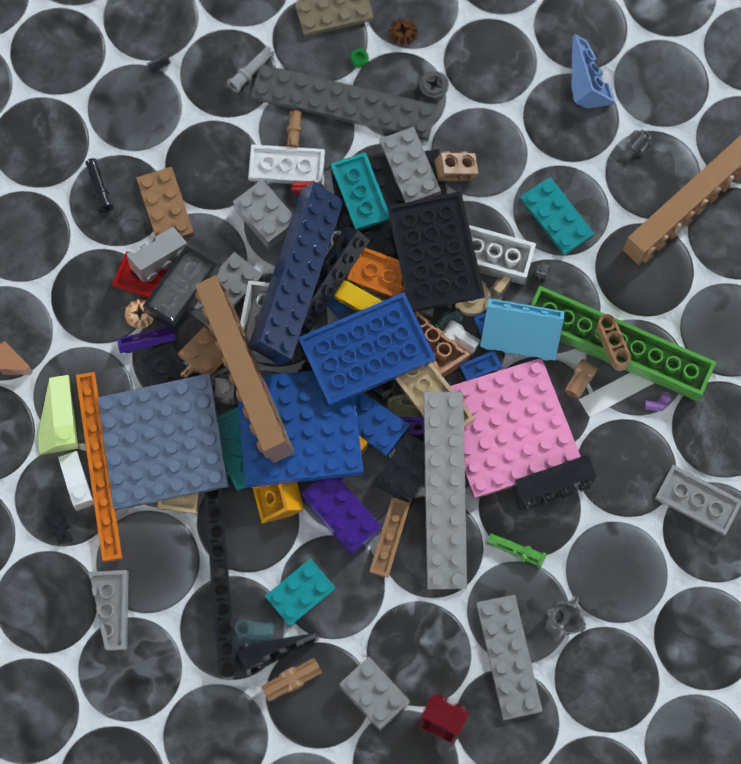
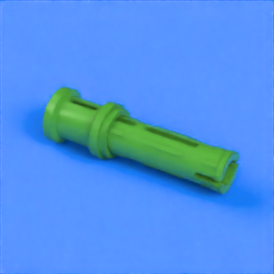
(526, 553)

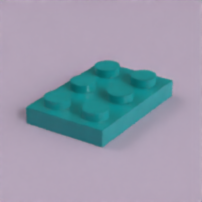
(300, 592)

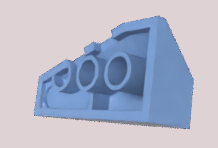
(587, 82)

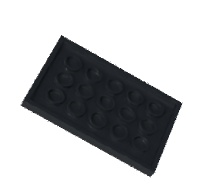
(435, 251)

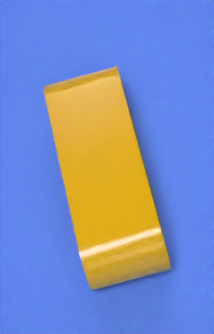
(355, 297)

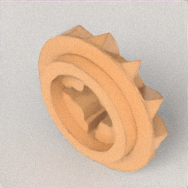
(133, 318)

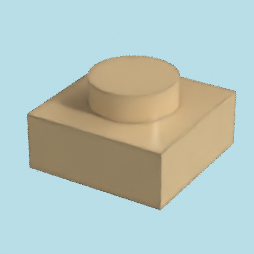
(501, 286)

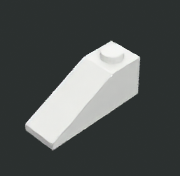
(76, 481)

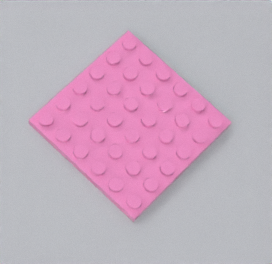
(514, 427)

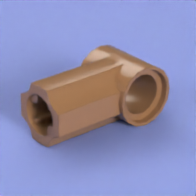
(582, 376)

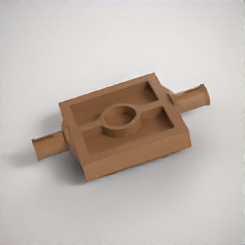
(201, 354)

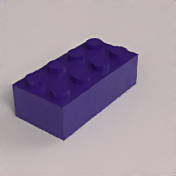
(341, 513)

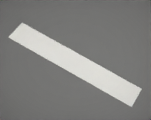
(613, 393)

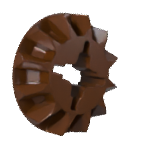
(397, 37)

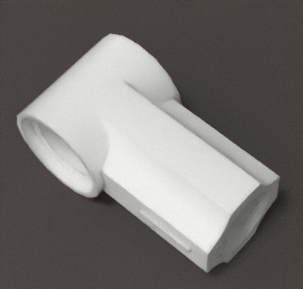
(459, 335)

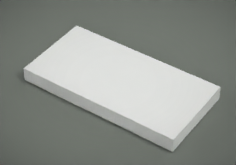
(286, 164)

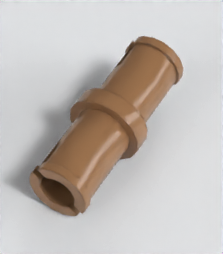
(294, 129)

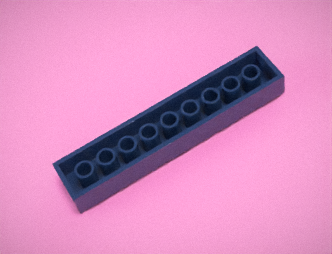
(296, 274)

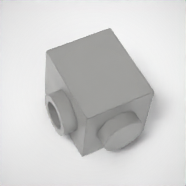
(224, 392)

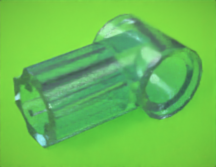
(257, 630)

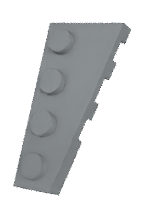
(111, 598)

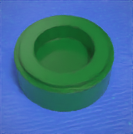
(359, 58)

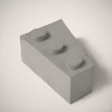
(157, 255)

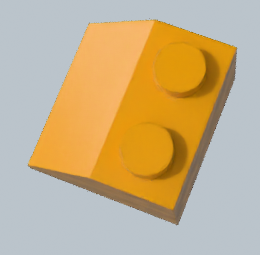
(278, 501)

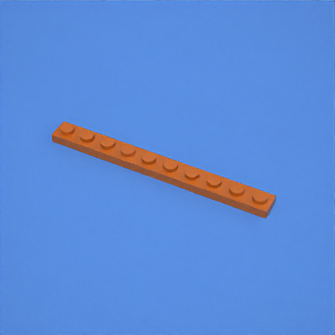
(98, 468)

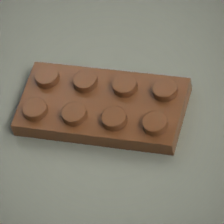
(164, 202)

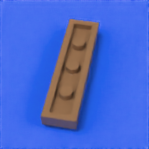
(389, 537)

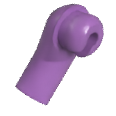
(660, 404)

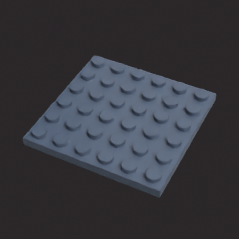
(162, 442)

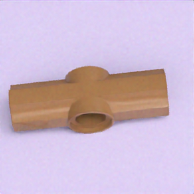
(291, 680)

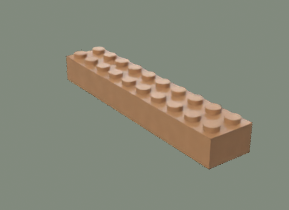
(685, 204)
(244, 370)

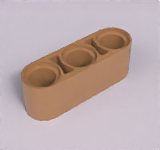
(613, 333)

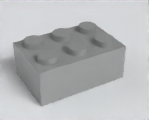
(264, 214)
(374, 694)

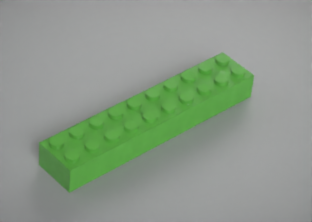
(650, 355)

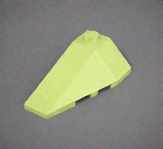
(57, 424)

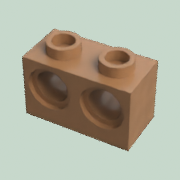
(456, 169)

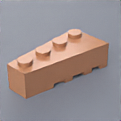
(446, 351)

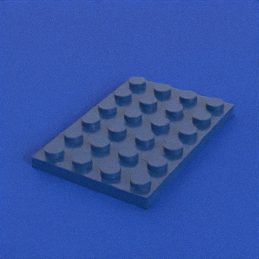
(366, 349)

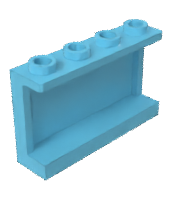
(522, 329)

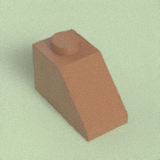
(11, 362)

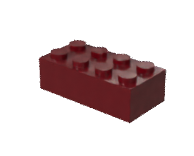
(443, 718)

